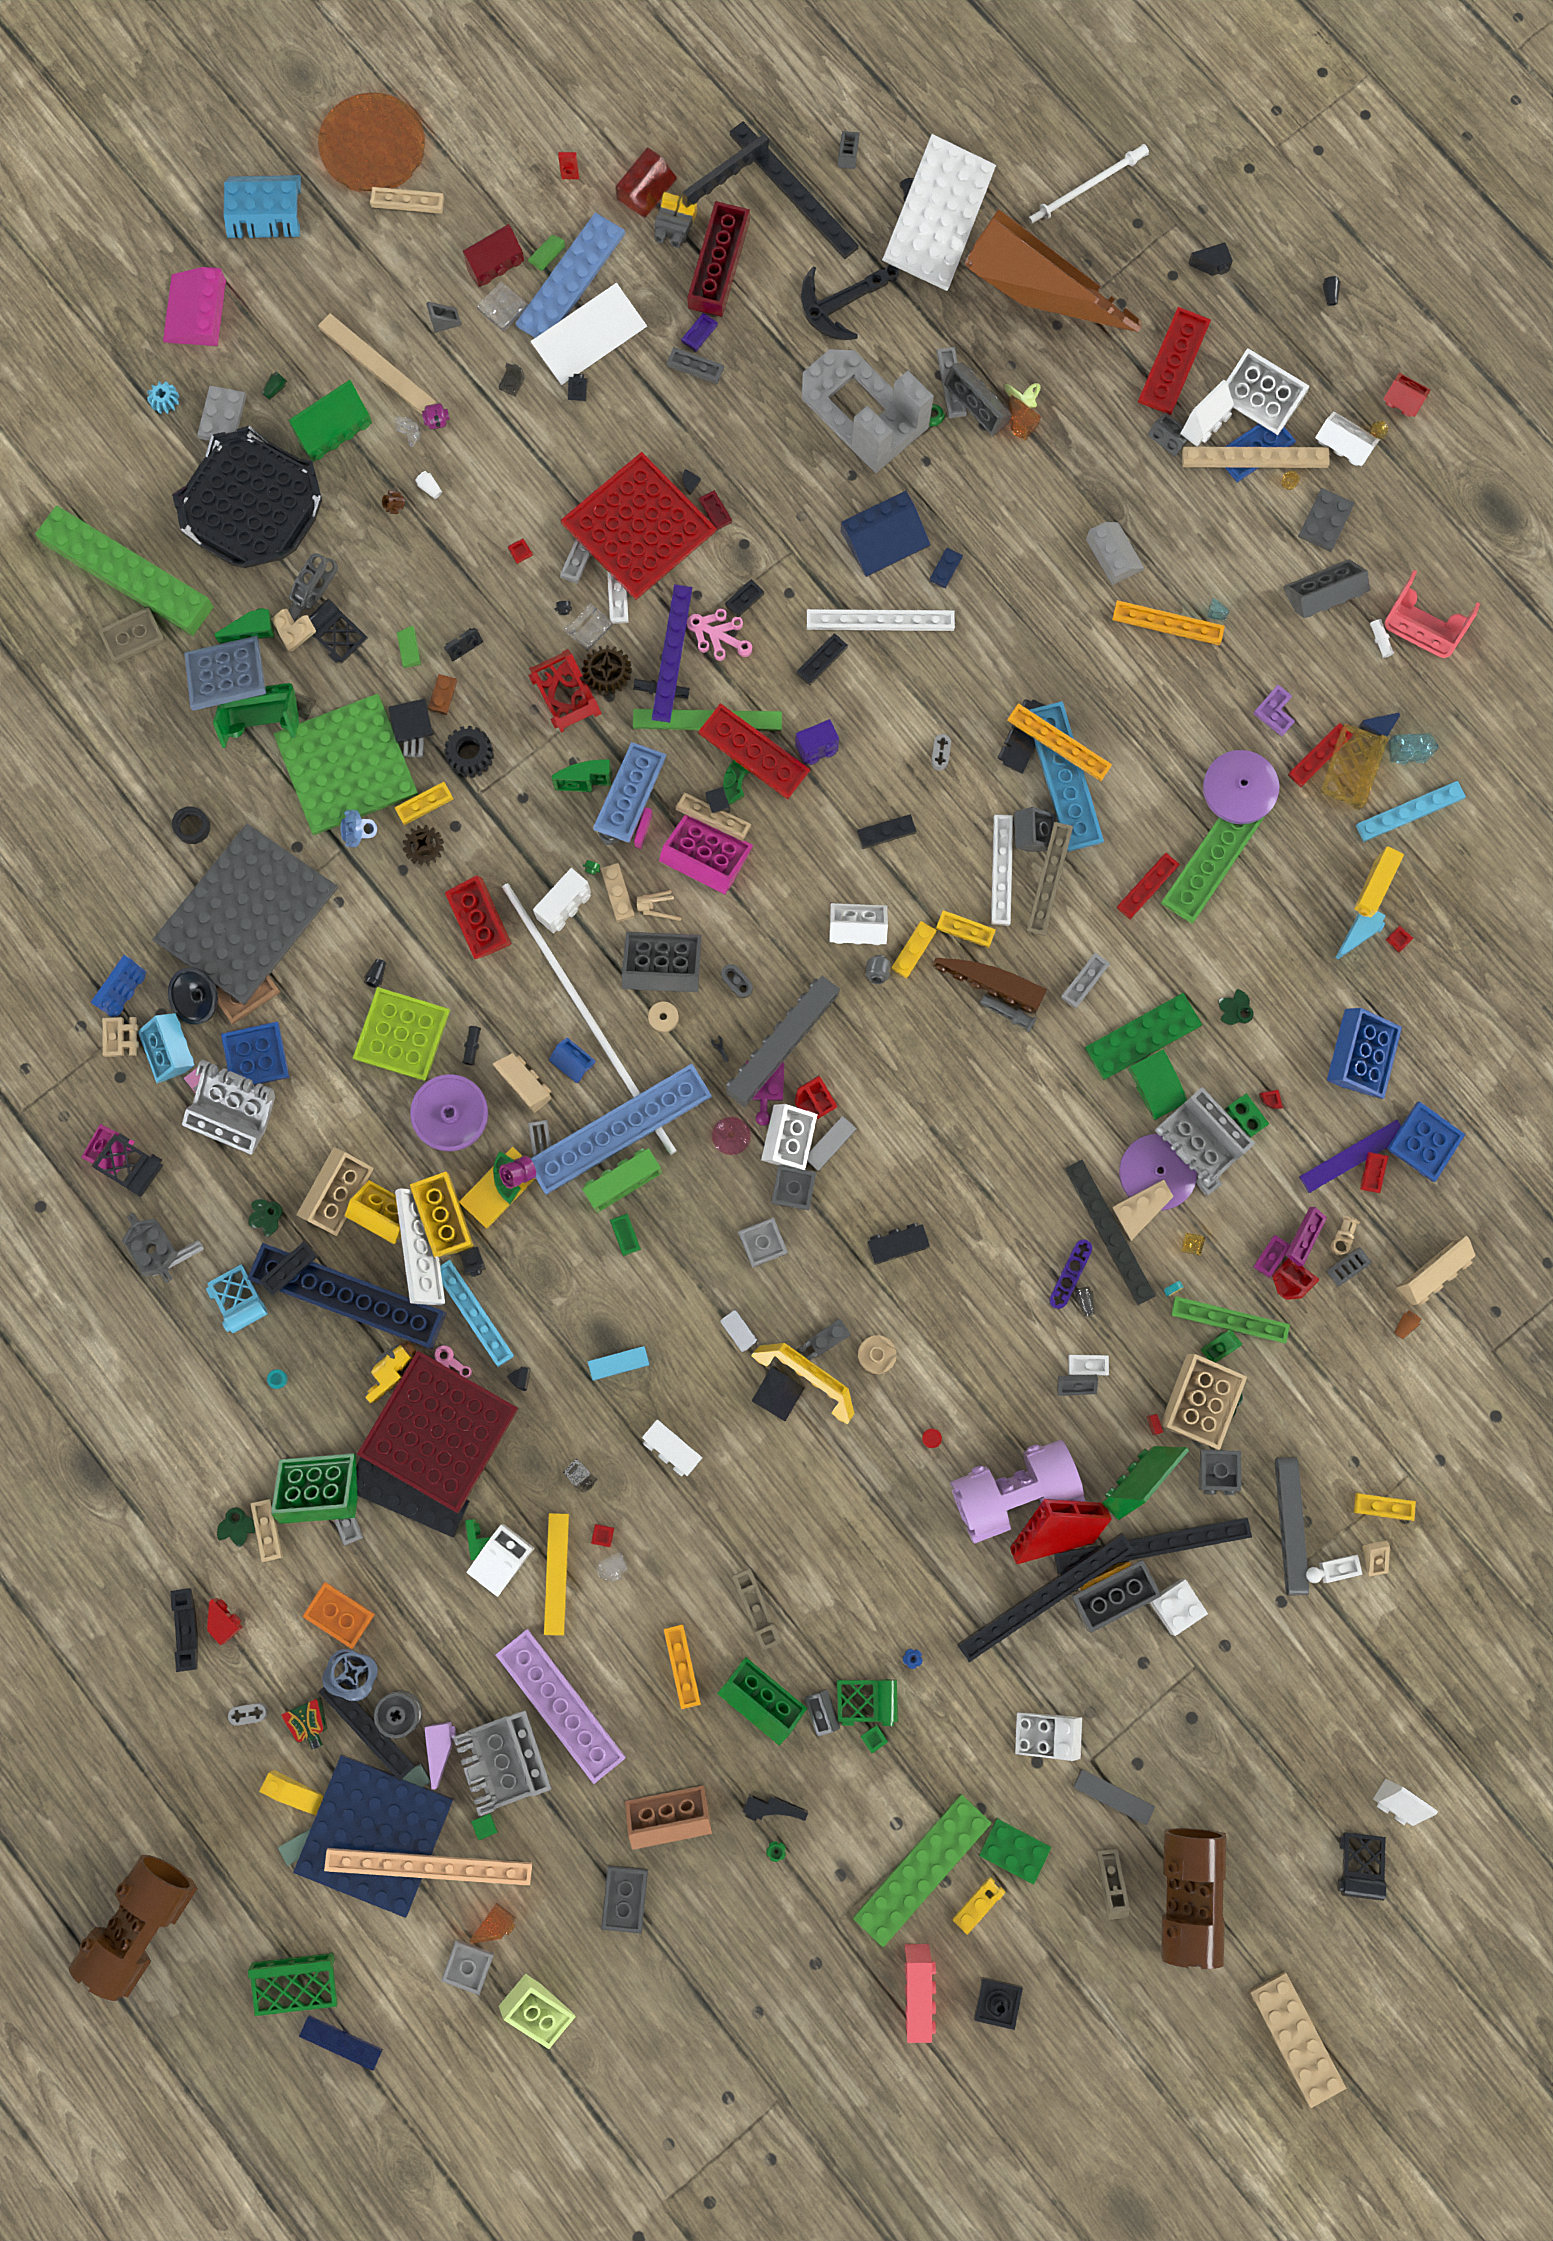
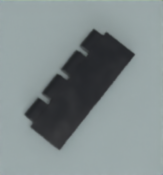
(1020, 744)

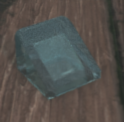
(1217, 610)

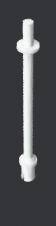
(1130, 159)

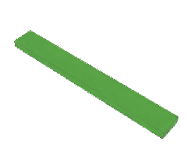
(696, 718)

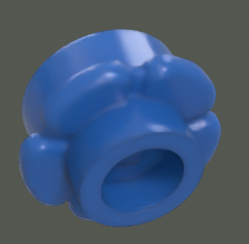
(912, 1653)

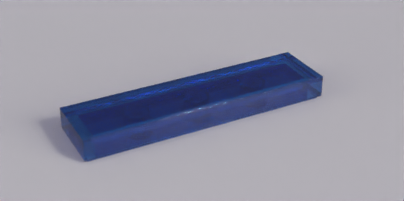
(341, 2043)

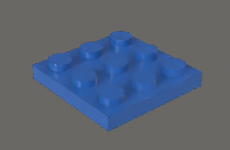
(119, 987)
(256, 1053)
(1426, 1141)

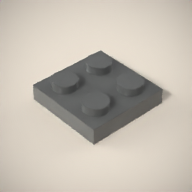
(793, 1188)

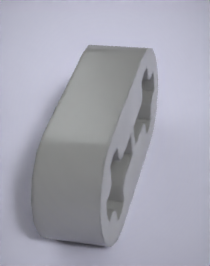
(945, 752)
(248, 1718)

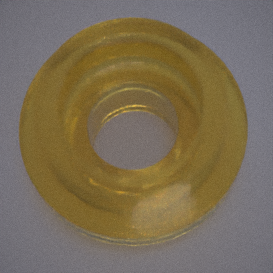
(1379, 429)

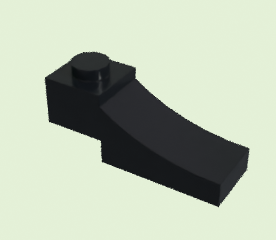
(757, 1808)

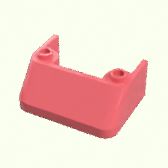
(1423, 628)

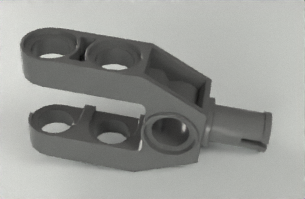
(306, 595)

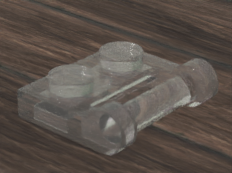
(592, 630)

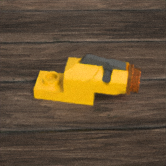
(387, 1369)

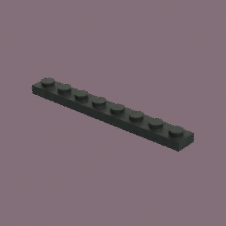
(1110, 1232)

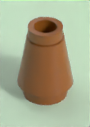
(1407, 1324)

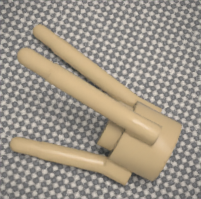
(646, 902)

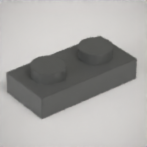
(1077, 1385)

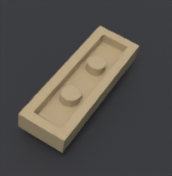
(617, 892)
(266, 1531)

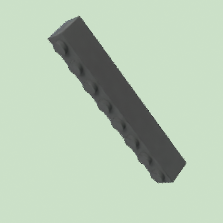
(782, 1041)

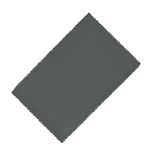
(443, 316)

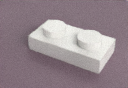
(1088, 1365)

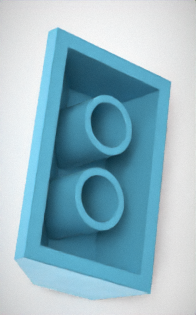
(165, 1047)

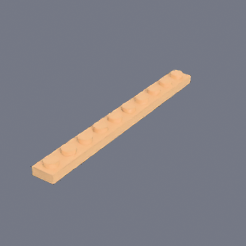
(428, 1866)

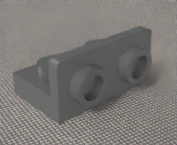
(1167, 434)

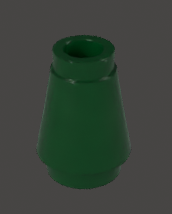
(274, 385)

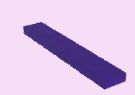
(1349, 1157)

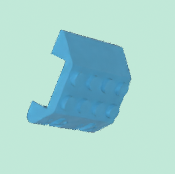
(261, 203)

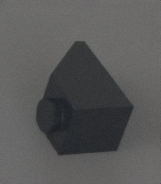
(1212, 260)

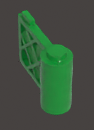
(884, 1701)

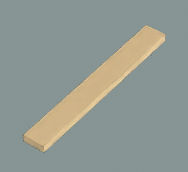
(375, 363)

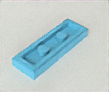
(618, 1363)

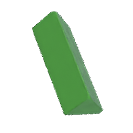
(547, 252)
(409, 647)

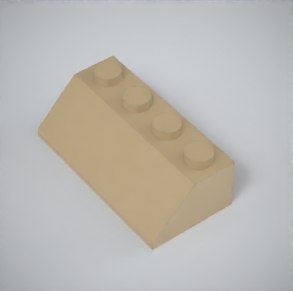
(332, 1190)
(1437, 1271)

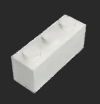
(671, 1448)

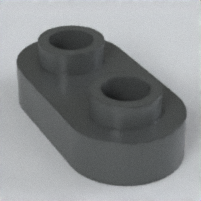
(737, 981)

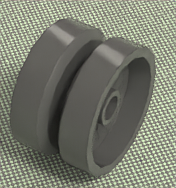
(387, 1720)

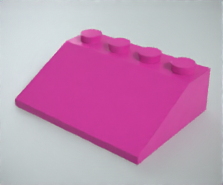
(195, 307)
(705, 853)

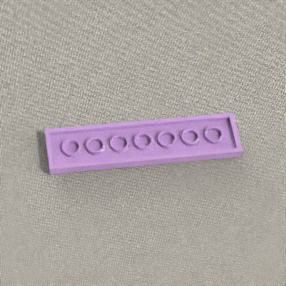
(560, 1706)

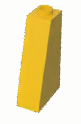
(1378, 881)

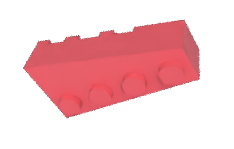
(919, 1993)

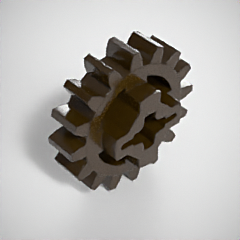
(425, 838)

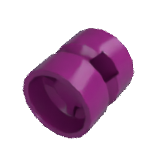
(518, 1171)

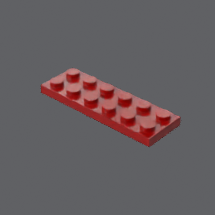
(1174, 361)
(754, 751)

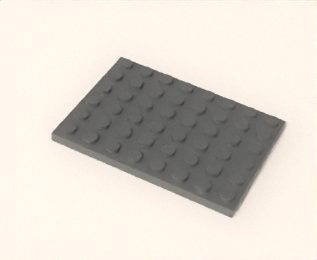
(245, 913)

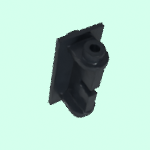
(468, 641)

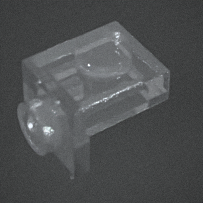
(408, 427)

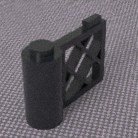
(323, 619)
(141, 1174)
(1362, 1884)

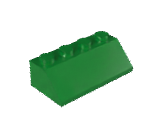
(762, 1701)

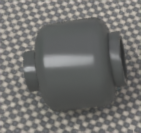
(878, 969)

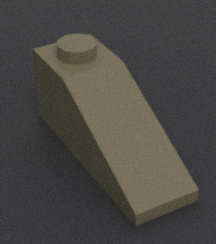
(1113, 1884)

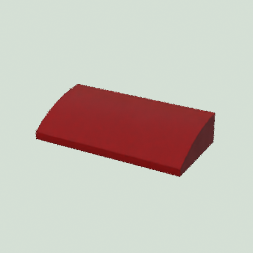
(478, 917)

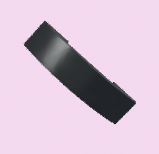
(185, 1629)

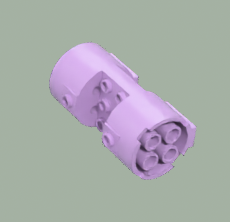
(985, 1501)

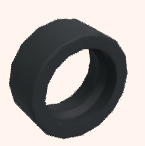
(184, 812)

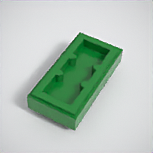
(625, 1235)

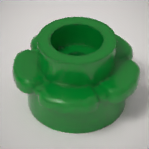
(591, 867)
(775, 1857)

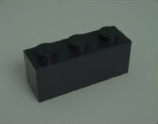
(897, 1243)

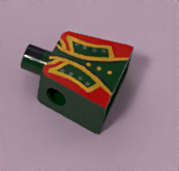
(307, 1722)

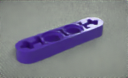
(1072, 1275)

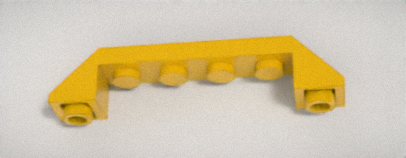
(844, 1409)

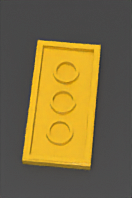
(484, 1199)

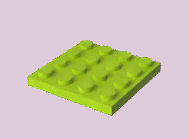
(401, 1034)

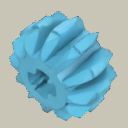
(163, 397)

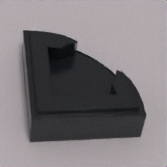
(690, 481)

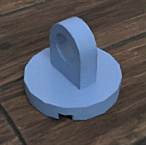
(352, 828)

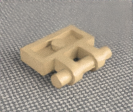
(114, 1036)

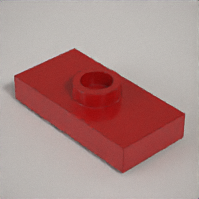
(568, 165)
(1374, 1172)

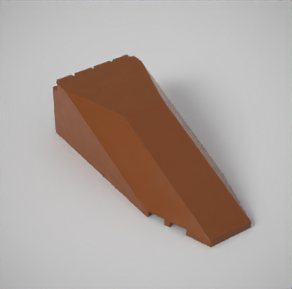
(1039, 276)

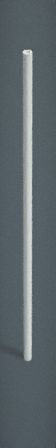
(581, 1006)

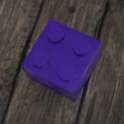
(817, 742)

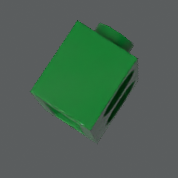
(1250, 1113)

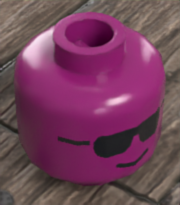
(435, 416)

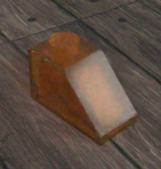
(1023, 418)
(495, 1925)

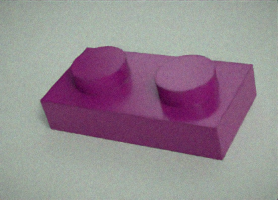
(1271, 1256)

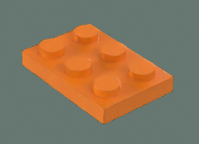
(338, 1615)

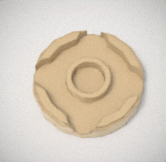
(877, 1354)

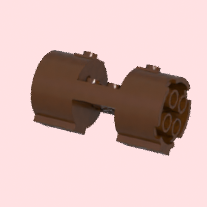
(1194, 1906)
(115, 1956)

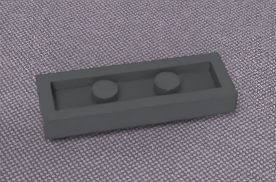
(695, 365)

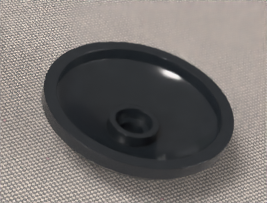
(186, 999)

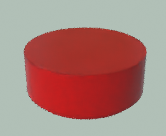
(931, 1438)

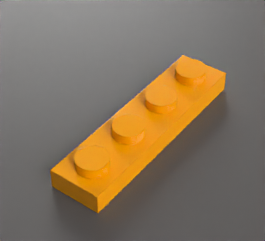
(682, 1666)

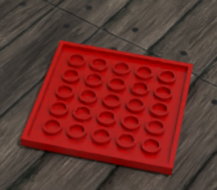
(638, 525)

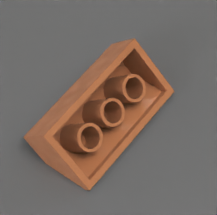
(667, 1817)

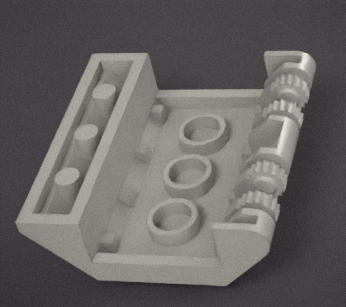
(229, 1108)
(1205, 1136)
(503, 1761)

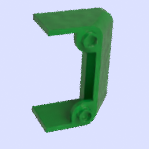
(273, 707)

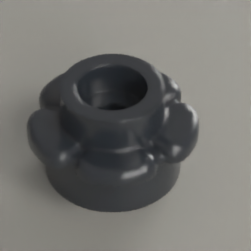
(563, 607)

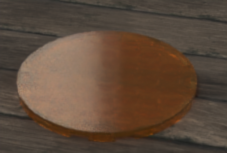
(371, 142)

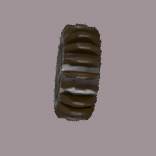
(623, 671)

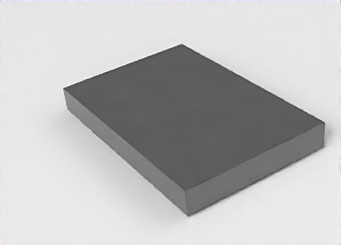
(624, 1899)

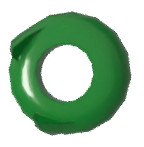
(934, 421)

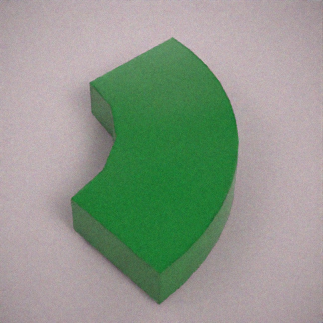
(733, 782)
(506, 1193)

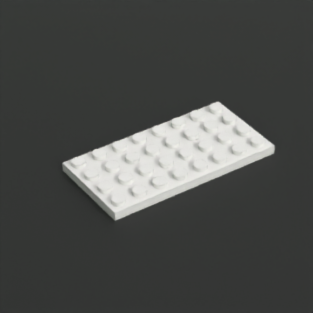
(939, 212)

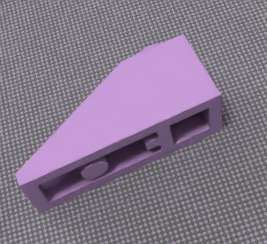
(439, 1745)

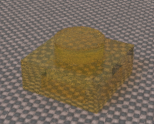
(1193, 1244)

